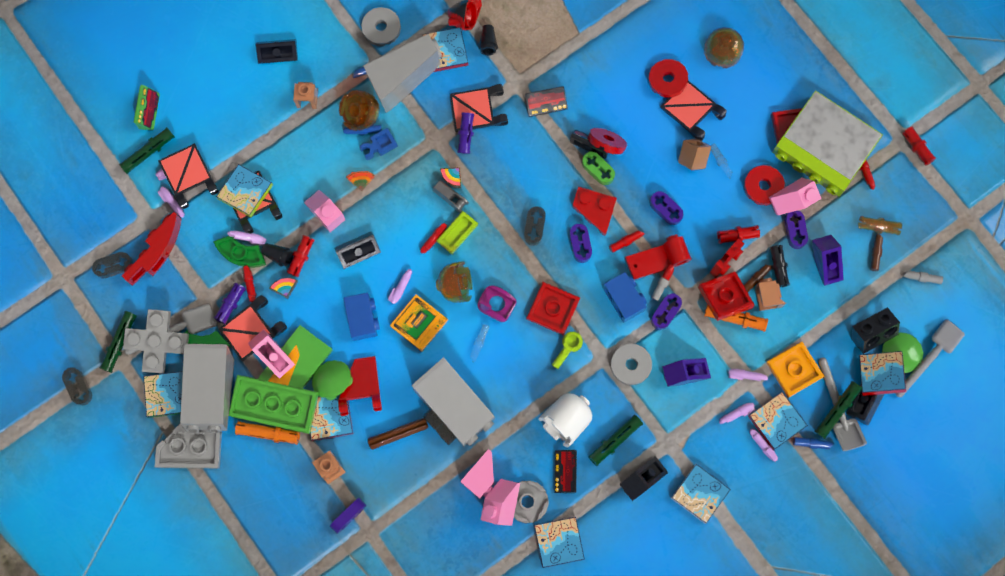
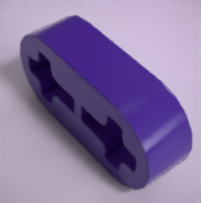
(663, 211)
(800, 228)
(575, 243)
(662, 309)
(348, 515)

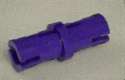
(465, 133)
(229, 303)

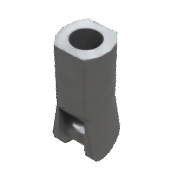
(448, 195)

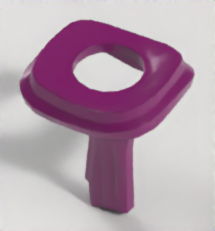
(485, 307)

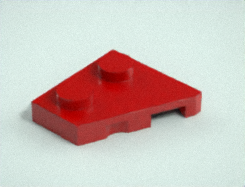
(595, 207)
(722, 265)

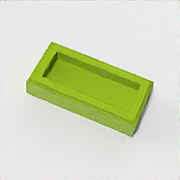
(457, 232)

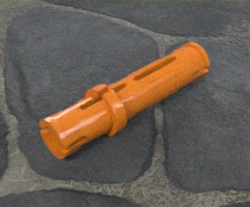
(745, 320)
(259, 431)

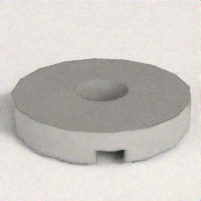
(378, 16)
(634, 352)
(540, 505)

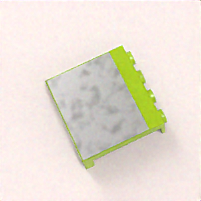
(827, 144)

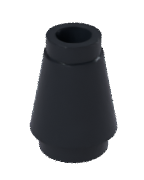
(488, 41)
(278, 254)

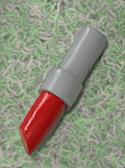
(663, 282)

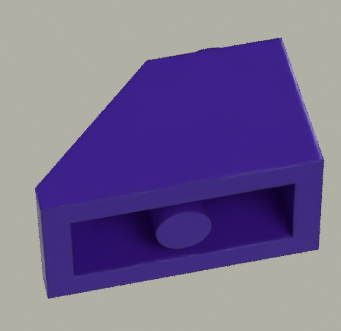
(828, 259)
(686, 372)

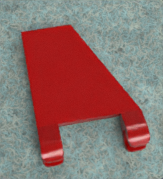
(364, 385)

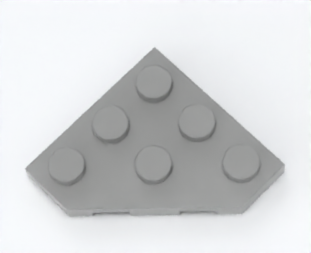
(189, 450)

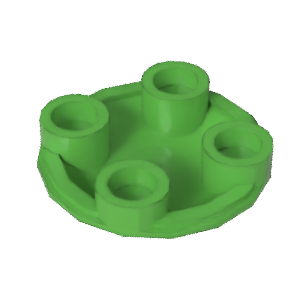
(909, 346)
(331, 379)

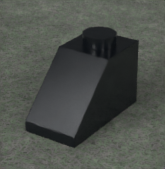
(643, 478)

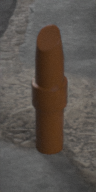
(876, 253)
(756, 277)

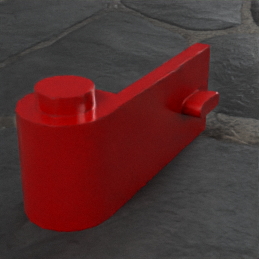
(659, 258)

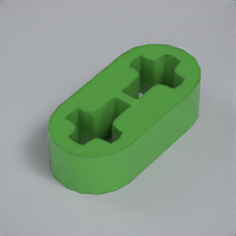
(595, 171)

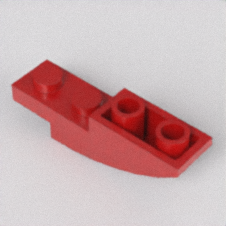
(161, 244)

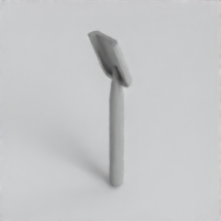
(195, 320)
(946, 338)
(847, 431)

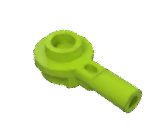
(571, 343)

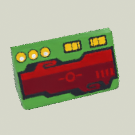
(146, 108)

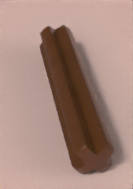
(397, 433)

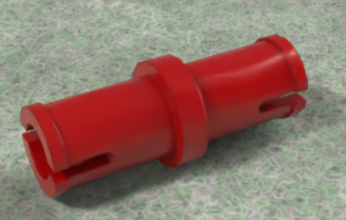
(919, 146)
(738, 232)
(300, 256)

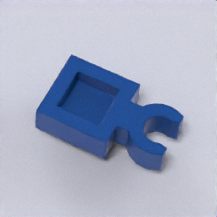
(381, 143)

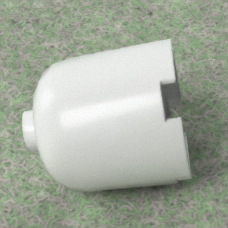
(567, 418)

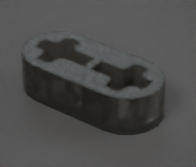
(530, 225)
(110, 261)
(73, 389)
(439, 427)

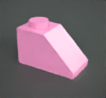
(795, 196)
(325, 210)
(271, 353)
(480, 477)
(501, 503)

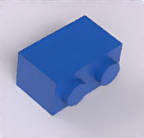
(625, 297)
(361, 317)

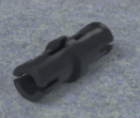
(779, 265)

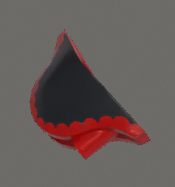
(464, 14)

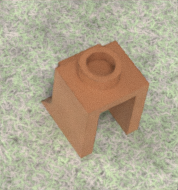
(305, 92)
(768, 295)
(328, 467)

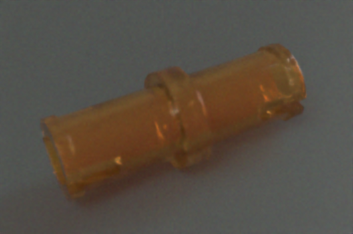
(880, 225)

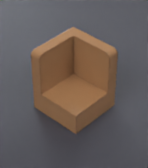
(694, 154)

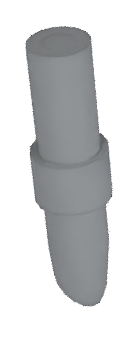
(923, 277)

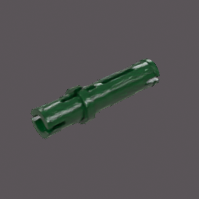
(147, 150)
(117, 342)
(844, 401)
(597, 456)

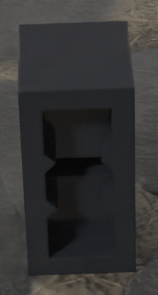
(875, 330)

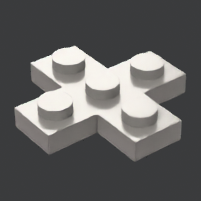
(155, 341)

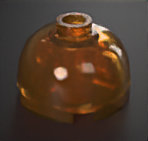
(724, 47)
(359, 110)
(455, 282)

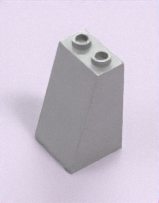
(403, 70)
(206, 387)
(454, 402)

